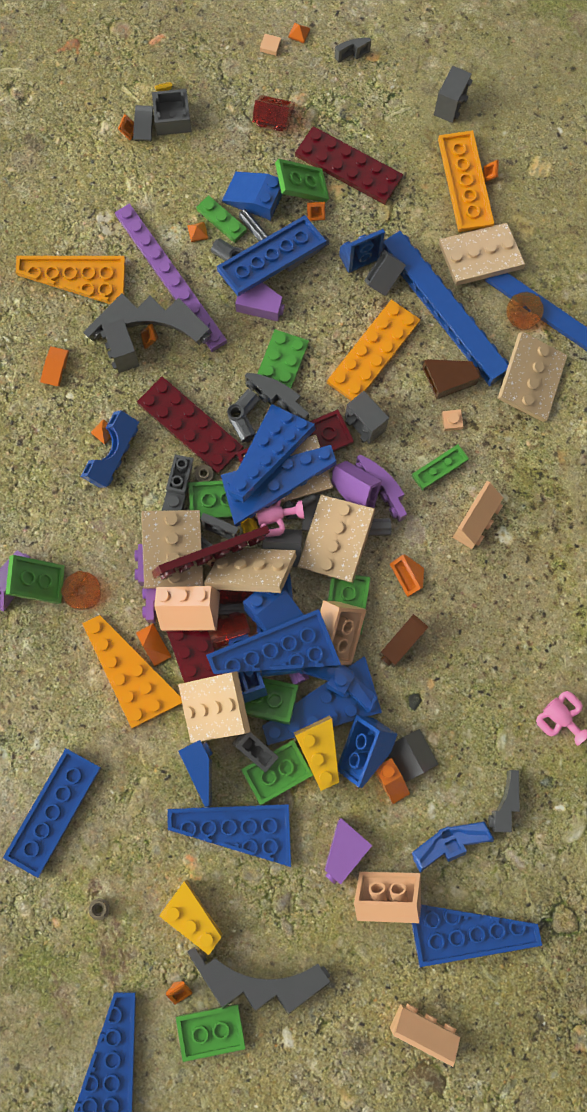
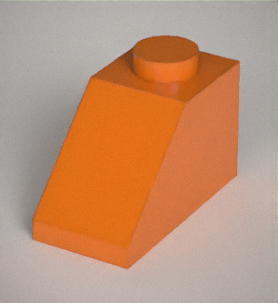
(392, 781)

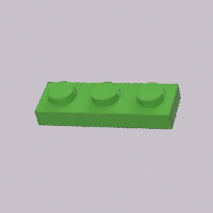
(221, 219)
(440, 467)

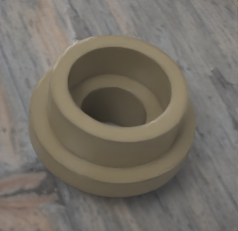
(208, 477)
(93, 912)

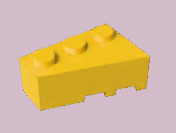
(319, 750)
(191, 918)

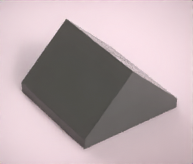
(289, 540)
(412, 755)

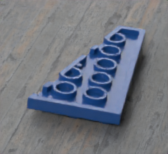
(273, 443)
(289, 475)
(286, 646)
(323, 703)
(247, 829)
(459, 935)
(111, 1070)

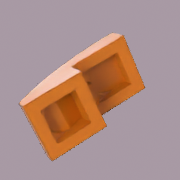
(54, 365)

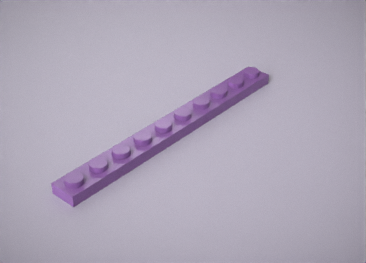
(166, 271)

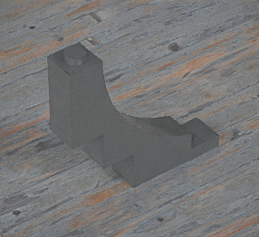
(177, 317)
(230, 985)

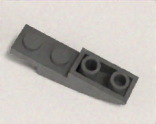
(273, 390)
(178, 483)

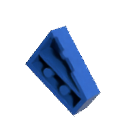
(250, 681)

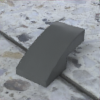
(355, 47)
(143, 123)

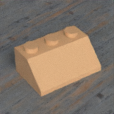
(479, 516)
(187, 608)
(344, 627)
(388, 897)
(426, 1033)

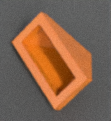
(408, 574)
(153, 645)

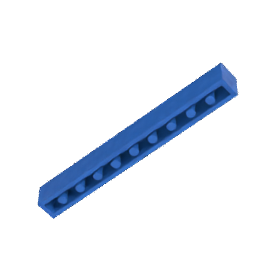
(446, 309)

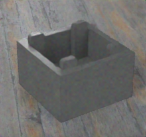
(453, 94)
(171, 112)
(120, 346)
(366, 417)

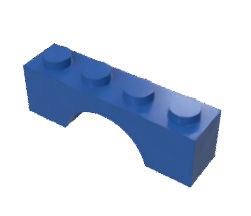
(121, 429)

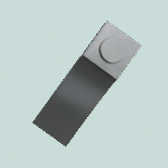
(502, 818)

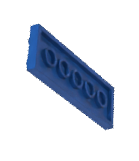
(271, 255)
(52, 813)

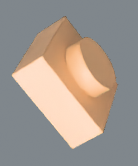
(452, 420)

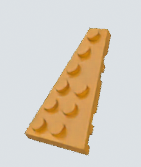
(88, 276)
(135, 683)

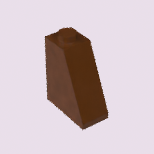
(450, 376)
(403, 641)

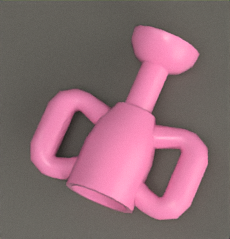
(275, 514)
(563, 717)

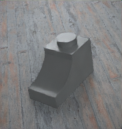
(255, 751)

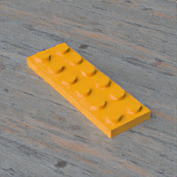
(465, 181)
(373, 350)

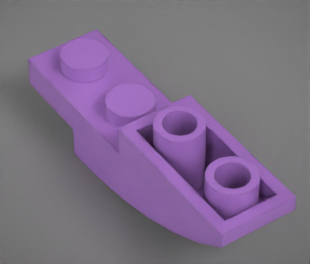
(389, 488)
(149, 594)

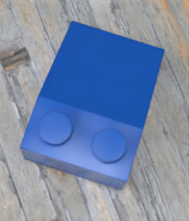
(255, 193)
(362, 251)
(271, 609)
(365, 749)
(199, 766)

